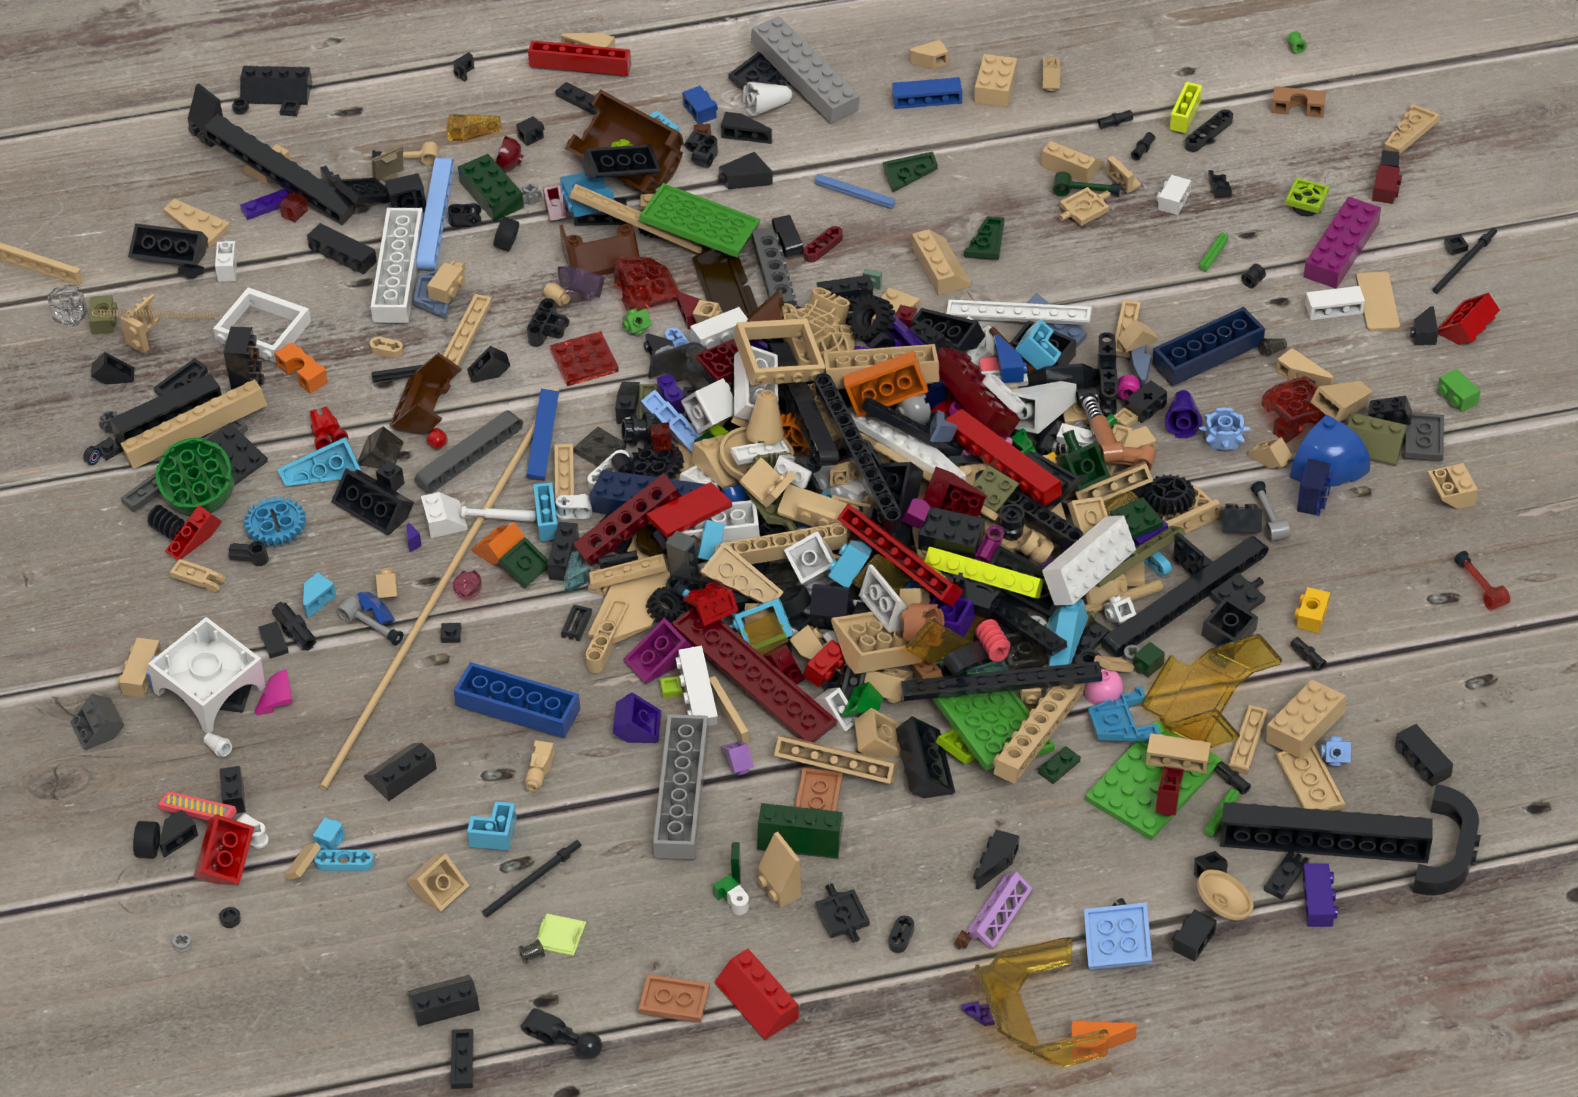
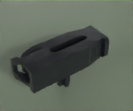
(981, 594)

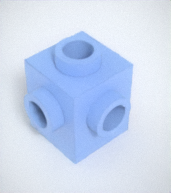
(1343, 753)

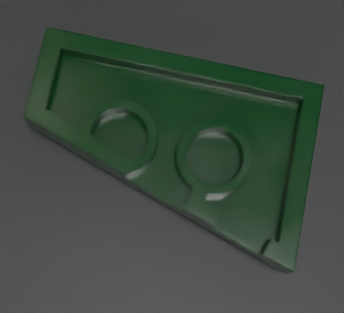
(988, 239)

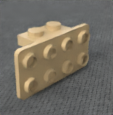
(810, 507)

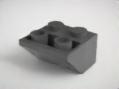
(97, 721)

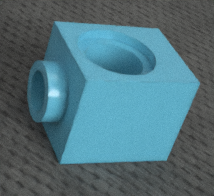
(329, 834)

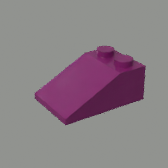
(657, 652)

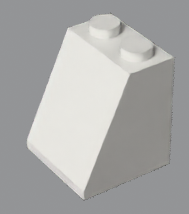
(709, 405)

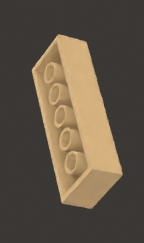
(850, 361)

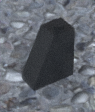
(745, 172)

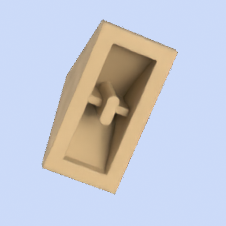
(1136, 336)

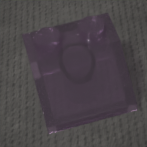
(581, 282)

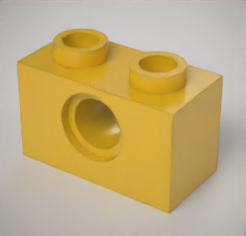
(1313, 610)

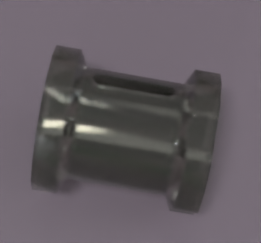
(531, 951)

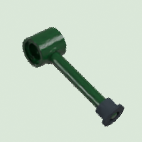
(1064, 183)

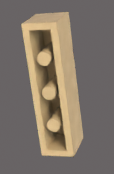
(1118, 483)

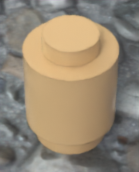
(557, 293)

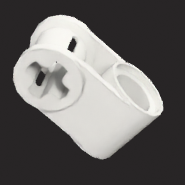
(575, 507)
(259, 838)

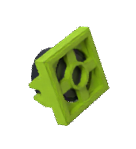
(1307, 197)

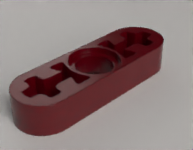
(831, 236)

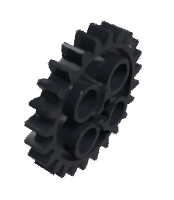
(655, 463)

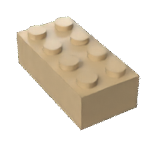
(1306, 718)

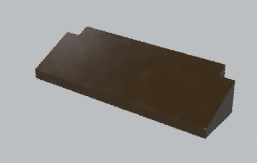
(724, 281)

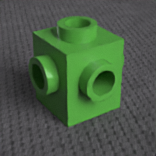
(636, 321)

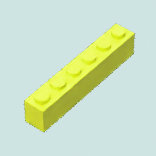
(985, 572)

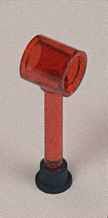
(1493, 597)

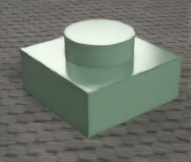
(876, 277)

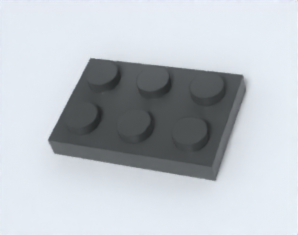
(1425, 437)

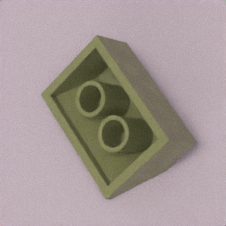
(1381, 437)

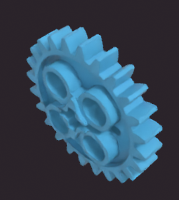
(261, 526)

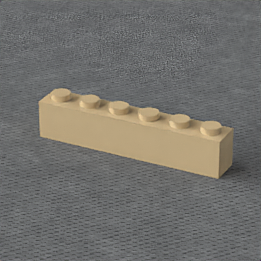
(836, 759)

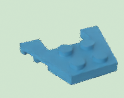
(1114, 720)

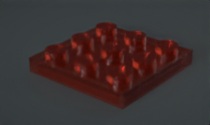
(584, 358)

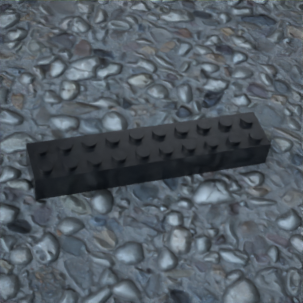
(1326, 832)

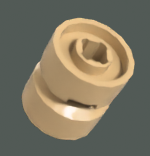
(1035, 547)

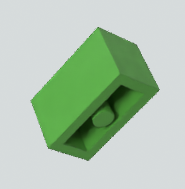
(1458, 390)

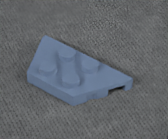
(422, 299)

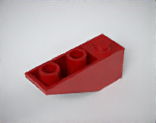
(194, 532)

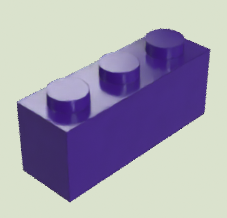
(1319, 895)

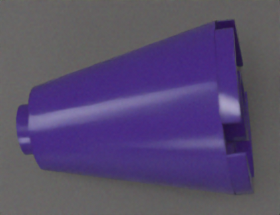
(1183, 416)

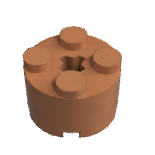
(917, 616)

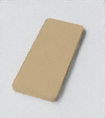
(1380, 305)

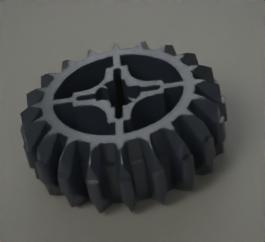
(1169, 494)

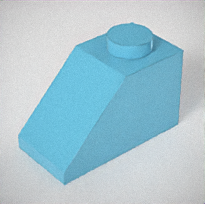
(317, 593)

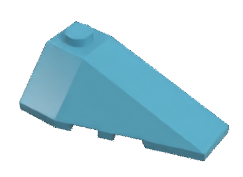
(321, 465)
(1068, 623)

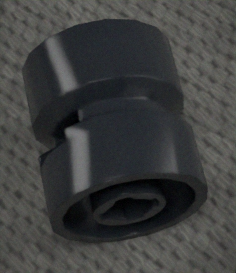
(1012, 521)

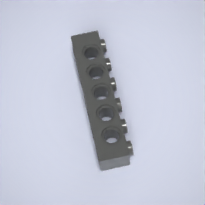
(772, 264)

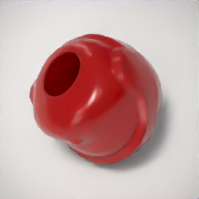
(437, 439)

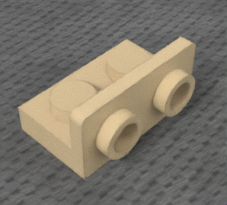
(1120, 173)

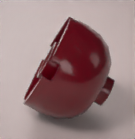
(509, 154)

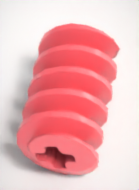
(993, 640)

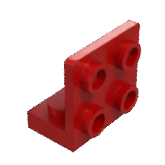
(712, 602)

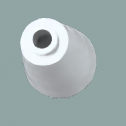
(764, 97)

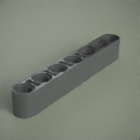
(468, 451)

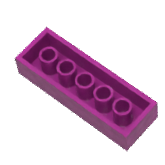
(1342, 242)

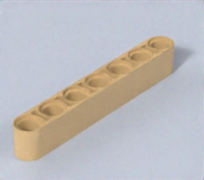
(772, 546)

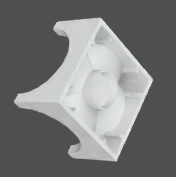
(206, 670)

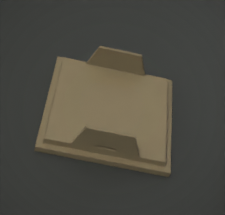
(388, 164)

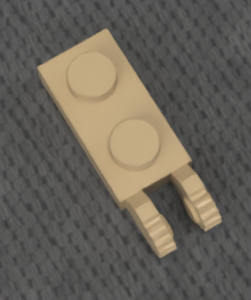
(197, 575)

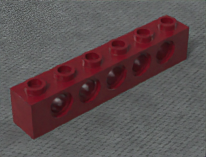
(618, 518)

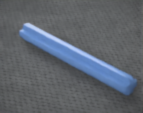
(854, 191)

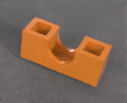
(309, 373)

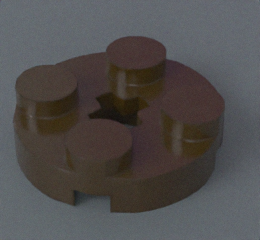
(645, 544)

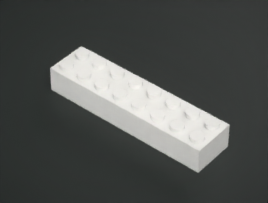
(397, 266)

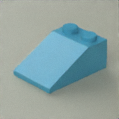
(850, 562)

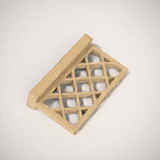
(1196, 515)

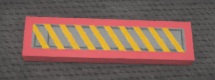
(194, 806)

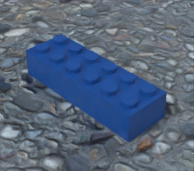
(517, 699)

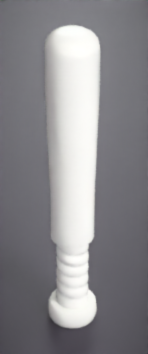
(505, 514)

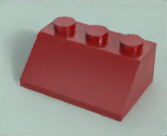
(1469, 319)
(224, 851)

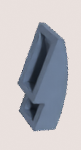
(1140, 364)

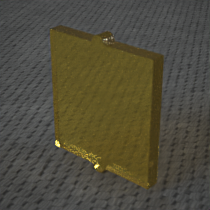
(766, 633)

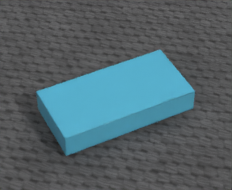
(710, 538)

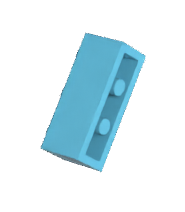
(545, 511)

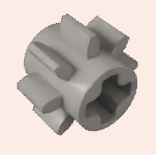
(531, 194)

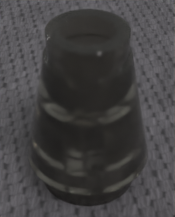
(1271, 345)

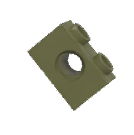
(102, 324)

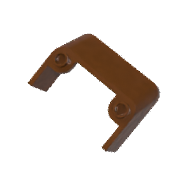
(600, 254)
(421, 394)

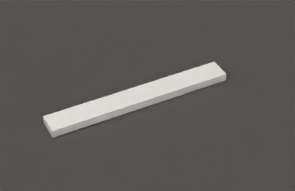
(1020, 312)

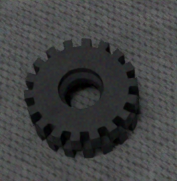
(863, 316)

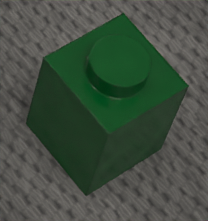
(1149, 659)

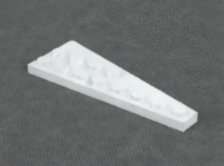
(905, 445)

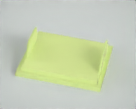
(560, 934)

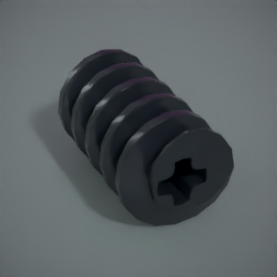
(165, 521)

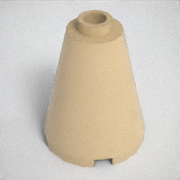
(765, 420)

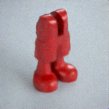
(323, 425)

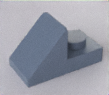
(941, 429)

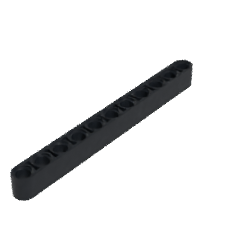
(806, 411)
(858, 453)
(1184, 596)

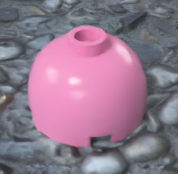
(1108, 689)

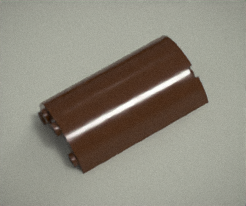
(620, 121)

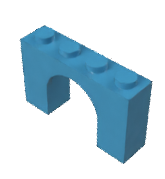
(591, 183)

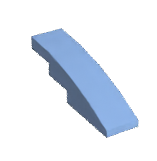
(664, 412)

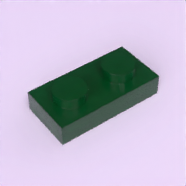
(1059, 765)

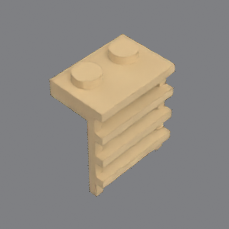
(136, 330)

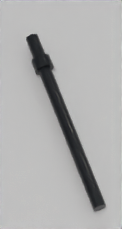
(1483, 241)
(562, 855)

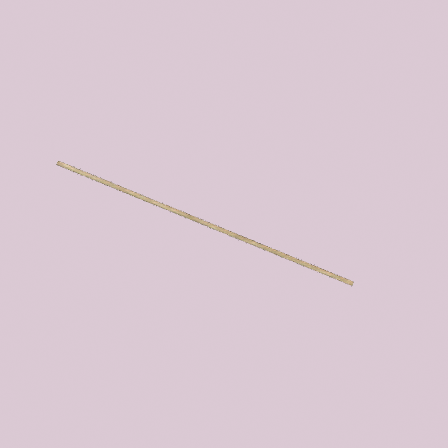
(426, 611)

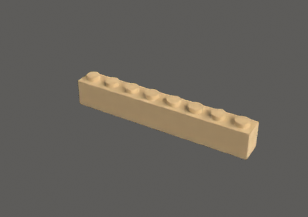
(194, 423)

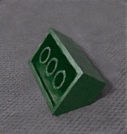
(803, 829)

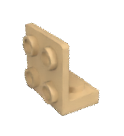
(765, 482)

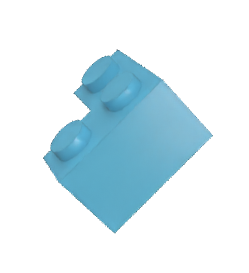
(1036, 347)
(493, 831)

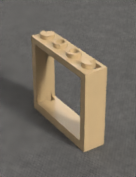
(778, 329)

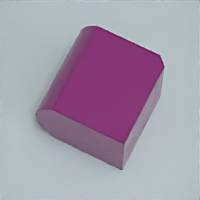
(916, 512)

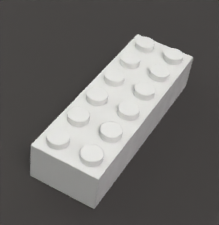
(1089, 560)

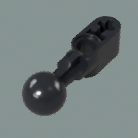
(552, 1029)

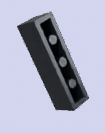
(341, 248)

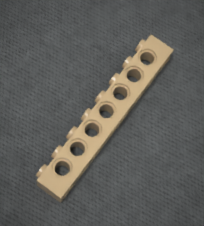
(1036, 731)

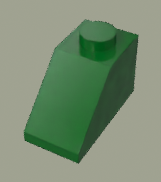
(862, 699)

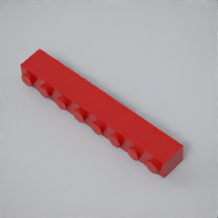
(1005, 458)
(900, 555)

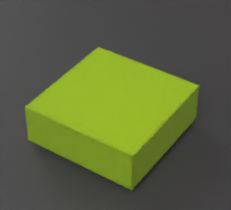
(671, 687)

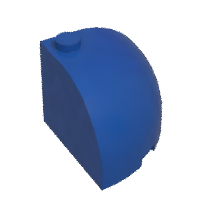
(1334, 444)

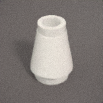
(219, 745)

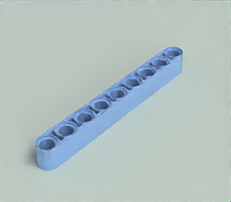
(435, 214)

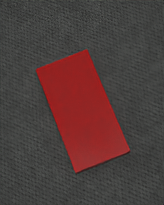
(689, 510)

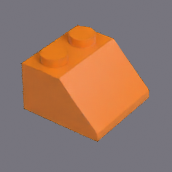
(498, 542)

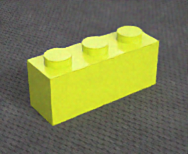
(1186, 107)

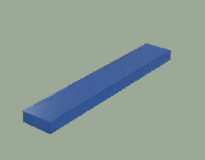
(542, 434)

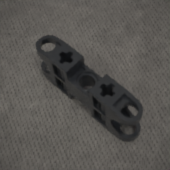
(1107, 373)

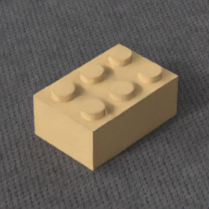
(996, 80)

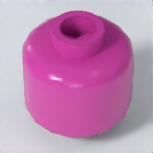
(1127, 386)

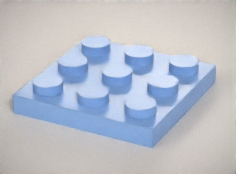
(1118, 936)

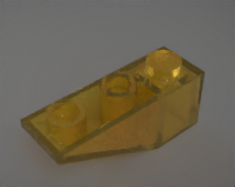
(468, 127)

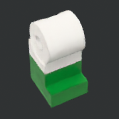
(733, 894)

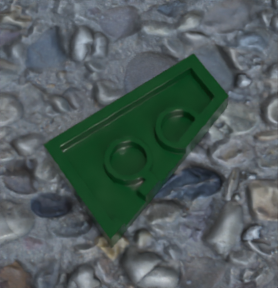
(909, 169)

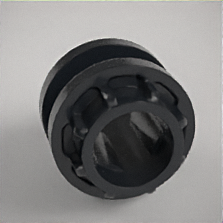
(637, 429)

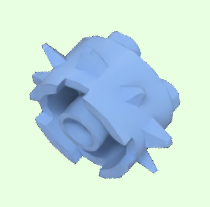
(1224, 429)

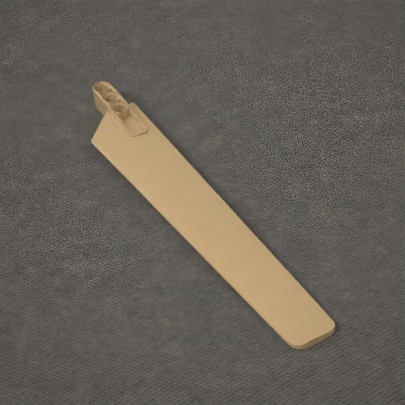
(624, 606)

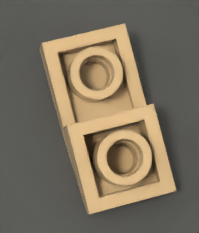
(842, 474)

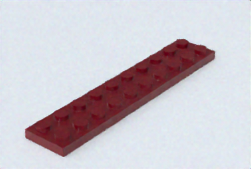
(757, 676)

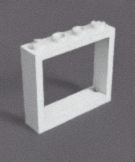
(298, 314)

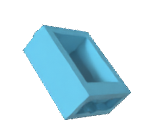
(780, 612)

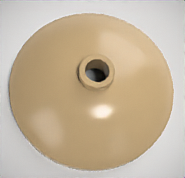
(1224, 895)

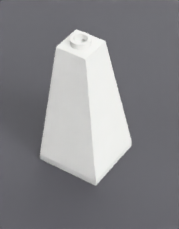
(1044, 404)

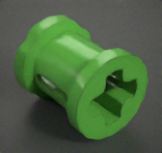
(1296, 41)

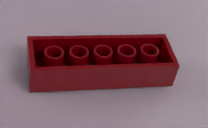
(966, 384)

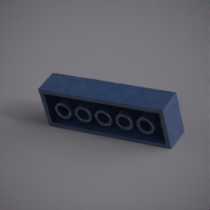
(1208, 346)
(616, 488)

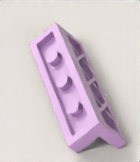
(993, 905)

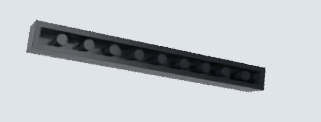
(279, 168)

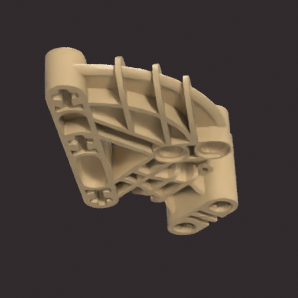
(827, 321)

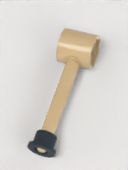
(427, 154)

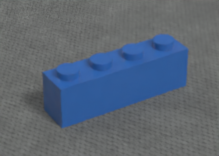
(927, 93)

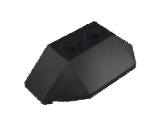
(1079, 374)

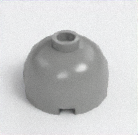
(915, 408)

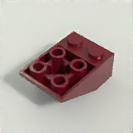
(719, 360)
(953, 493)

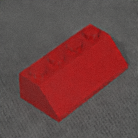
(757, 994)

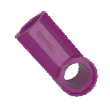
(989, 545)

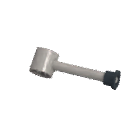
(1276, 528)
(351, 609)

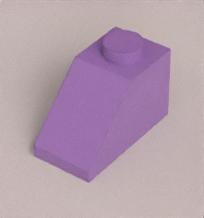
(737, 757)

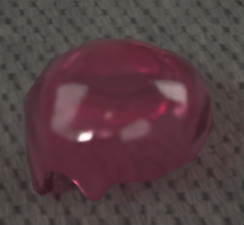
(467, 584)

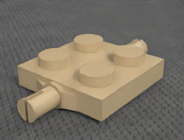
(1084, 206)

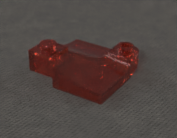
(645, 283)
(1293, 401)

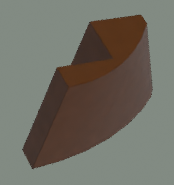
(769, 310)

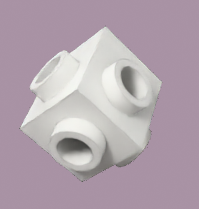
(1119, 609)

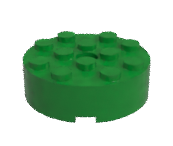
(191, 458)

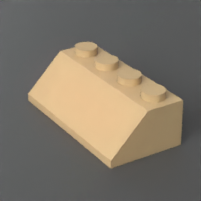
(939, 262)

